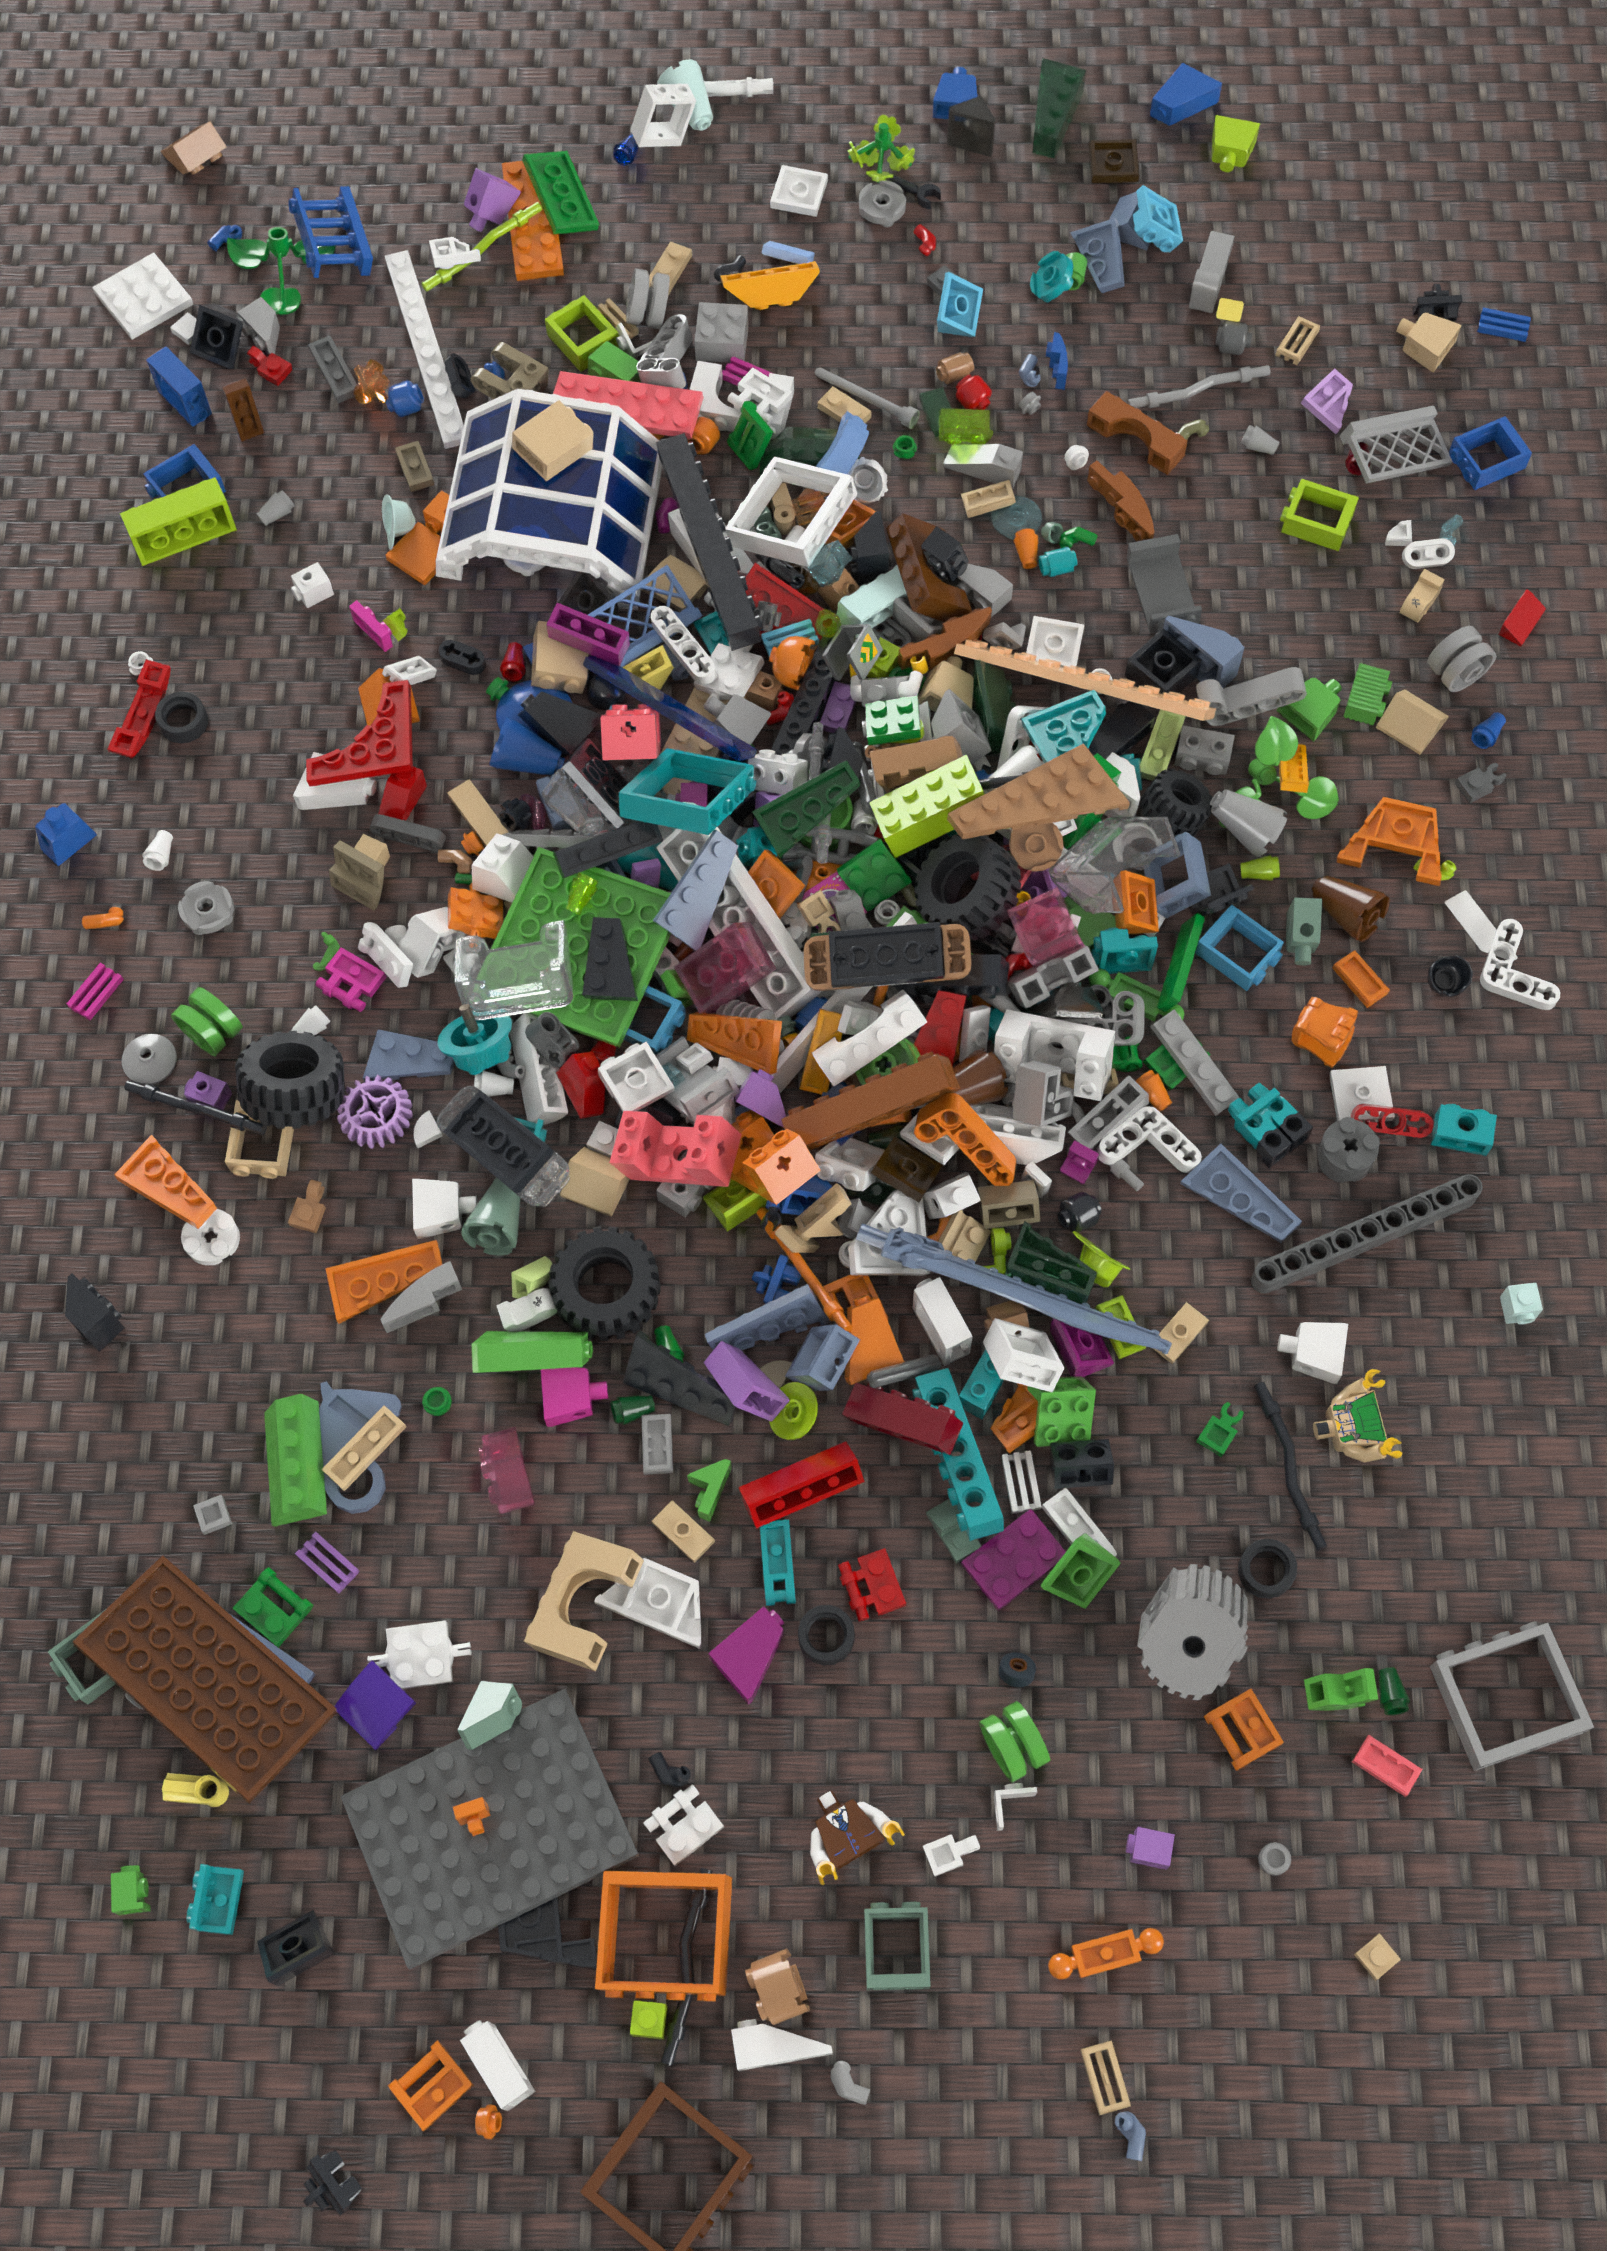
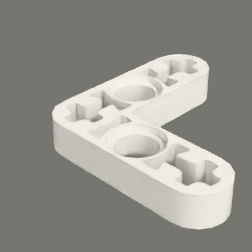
(1015, 730)
(1507, 976)
(1152, 1132)

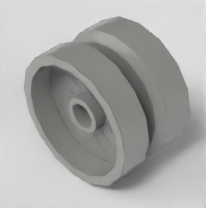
(646, 298)
(1461, 658)

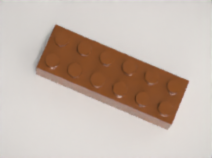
(872, 1102)

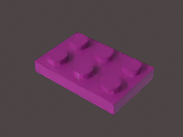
(1014, 1559)

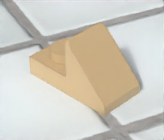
(820, 1217)

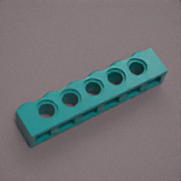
(987, 1517)

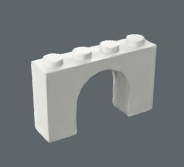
(709, 379)
(846, 1057)

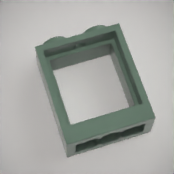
(62, 1667)
(909, 1910)

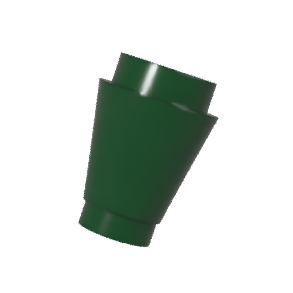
(631, 1408)
(1392, 1692)

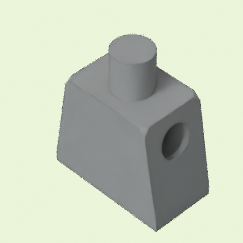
(738, 717)

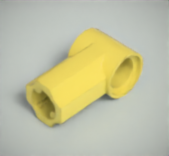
(193, 1789)

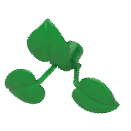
(250, 253)

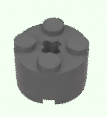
(1350, 1136)

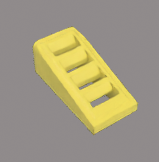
(1229, 310)

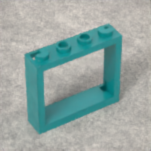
(637, 797)

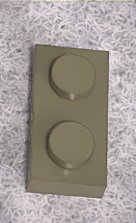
(414, 466)

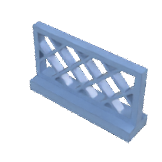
(651, 639)

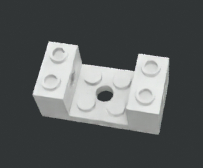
(1085, 1050)

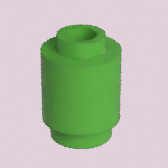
(1079, 269)

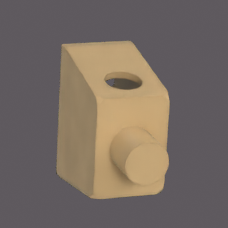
(1428, 339)
(944, 677)

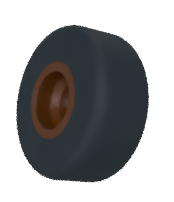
(1017, 1677)

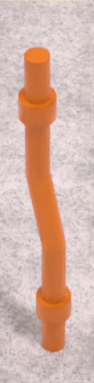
(831, 1307)

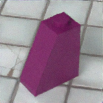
(749, 1652)

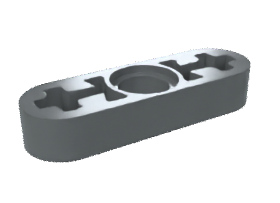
(407, 832)

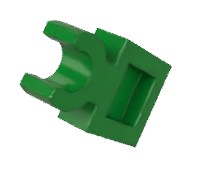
(1218, 1432)

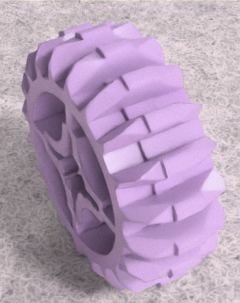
(391, 1098)

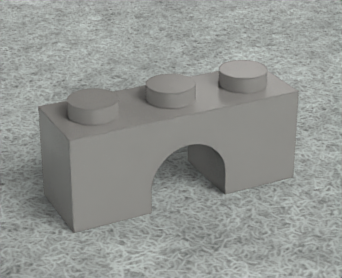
(1037, 982)

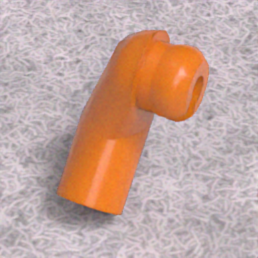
(110, 919)

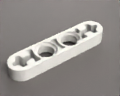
(680, 646)

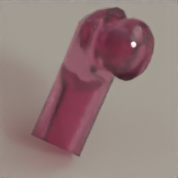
(537, 811)

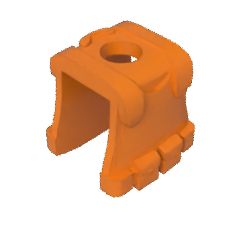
(1324, 1030)

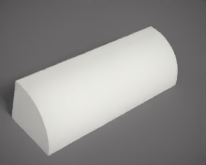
(540, 1086)

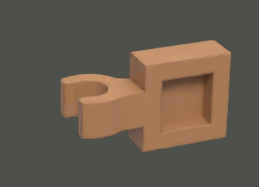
(308, 1212)

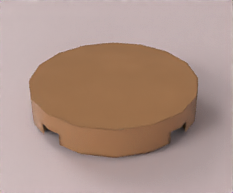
(1036, 846)

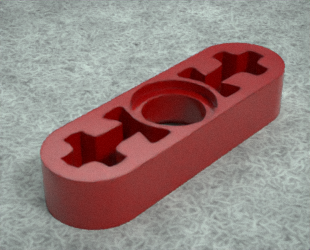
(1413, 1115)

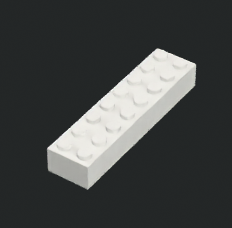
(742, 901)

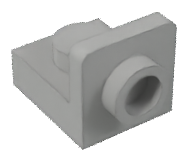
(1005, 635)

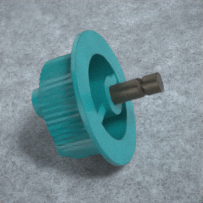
(476, 1042)

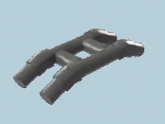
(841, 856)

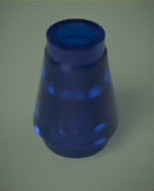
(625, 150)

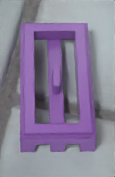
(309, 1546)

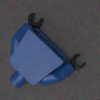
(797, 1201)

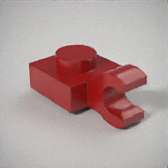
(270, 368)

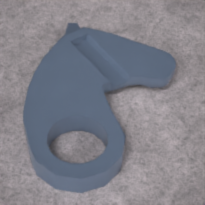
(341, 1417)

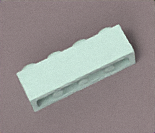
(873, 601)

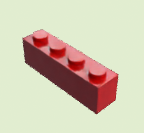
(801, 1484)

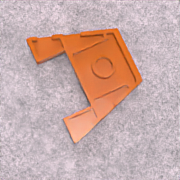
(1399, 828)

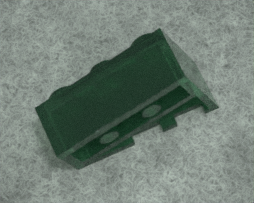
(1046, 1265)

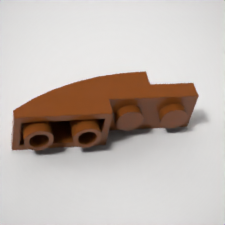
(1129, 504)
(942, 646)

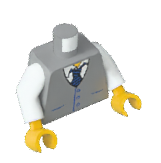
(888, 688)

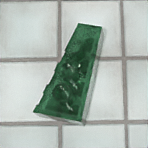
(1057, 100)

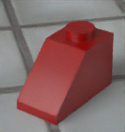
(402, 793)
(583, 1084)

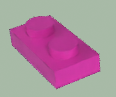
(366, 620)

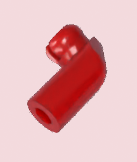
(927, 238)
(784, 703)

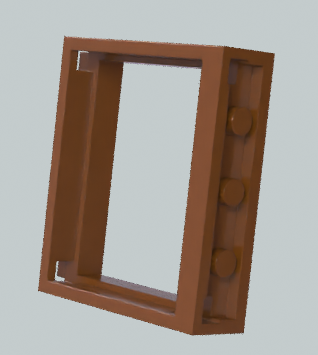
(718, 2200)

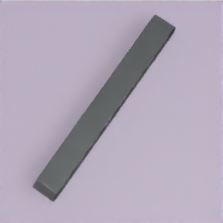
(1357, 1242)

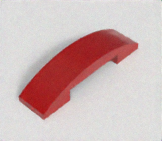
(141, 716)

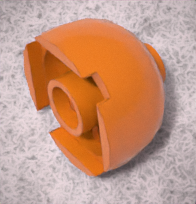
(791, 660)

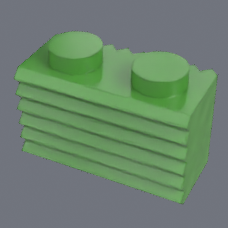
(1367, 693)

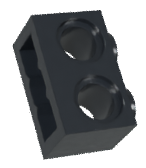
(1081, 1463)

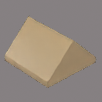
(1411, 721)
(594, 1182)

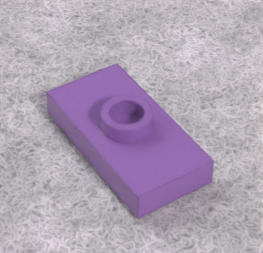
(647, 872)

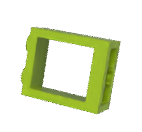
(569, 314)
(1312, 530)

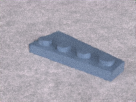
(1235, 1189)

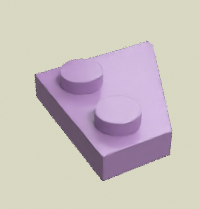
(1329, 400)

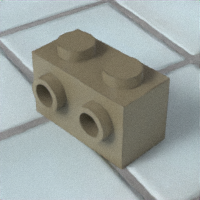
(1009, 1204)

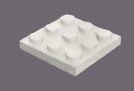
(143, 295)

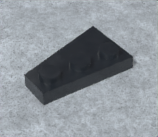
(608, 964)

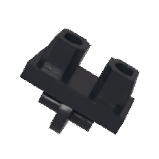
(1437, 302)
(338, 2195)

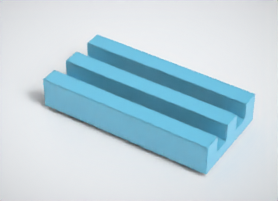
(775, 637)

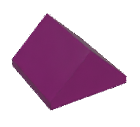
(1080, 1350)

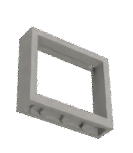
(1461, 1718)

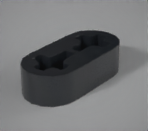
(462, 657)

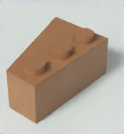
(908, 762)

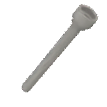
(907, 415)

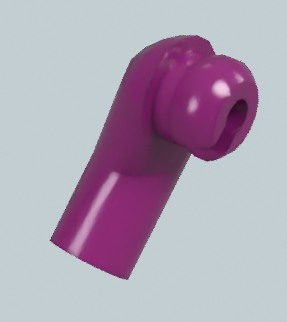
(668, 505)

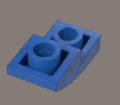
(1058, 360)

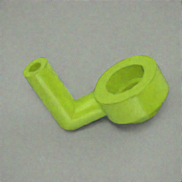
(1000, 1244)

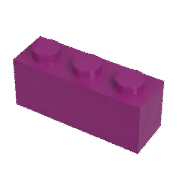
(588, 634)

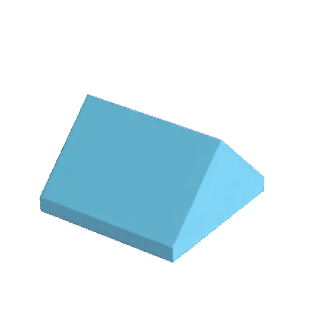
(959, 306)

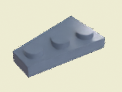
(405, 1055)

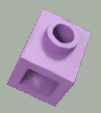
(207, 1090)

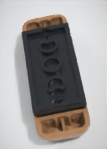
(887, 956)

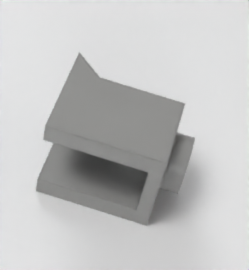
(853, 1217)

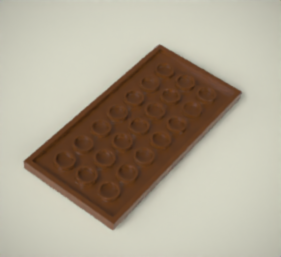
(205, 1678)

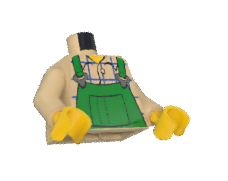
(1357, 1422)

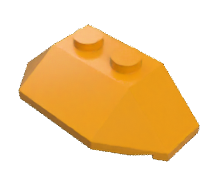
(771, 285)

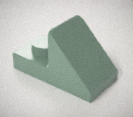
(946, 1525)

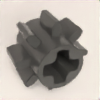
(768, 615)

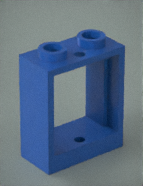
(179, 386)
(1506, 438)
(178, 466)

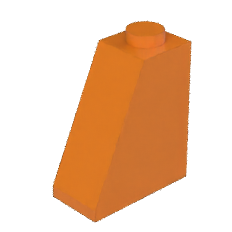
(876, 1344)

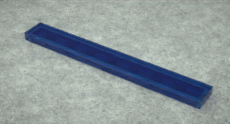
(671, 708)

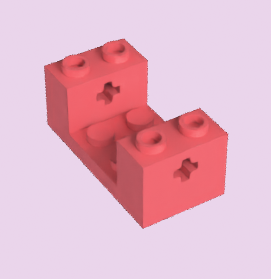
(622, 742)
(651, 1151)

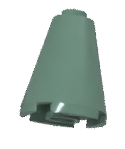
(494, 1221)

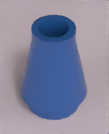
(1487, 732)

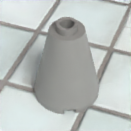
(1249, 820)

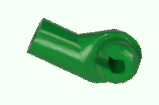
(1077, 534)

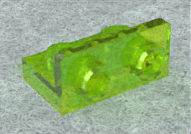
(964, 426)

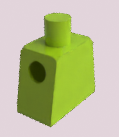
(1233, 141)

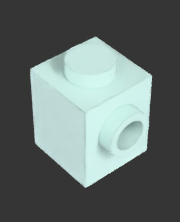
(1521, 1303)

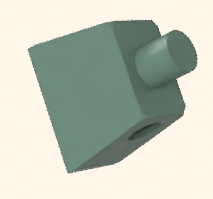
(1303, 928)

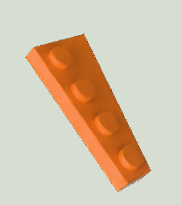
(739, 1038)
(376, 1278)

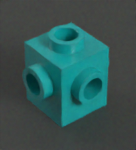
(752, 845)

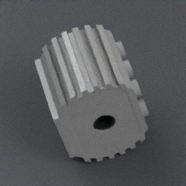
(1193, 1631)

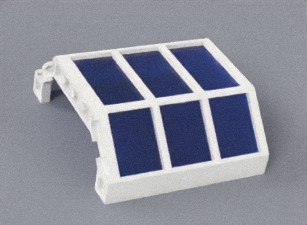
(582, 519)

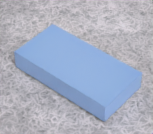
(787, 253)

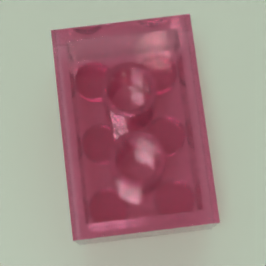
(725, 967)

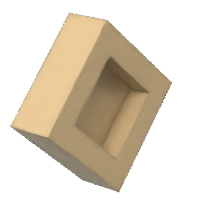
(1377, 1957)

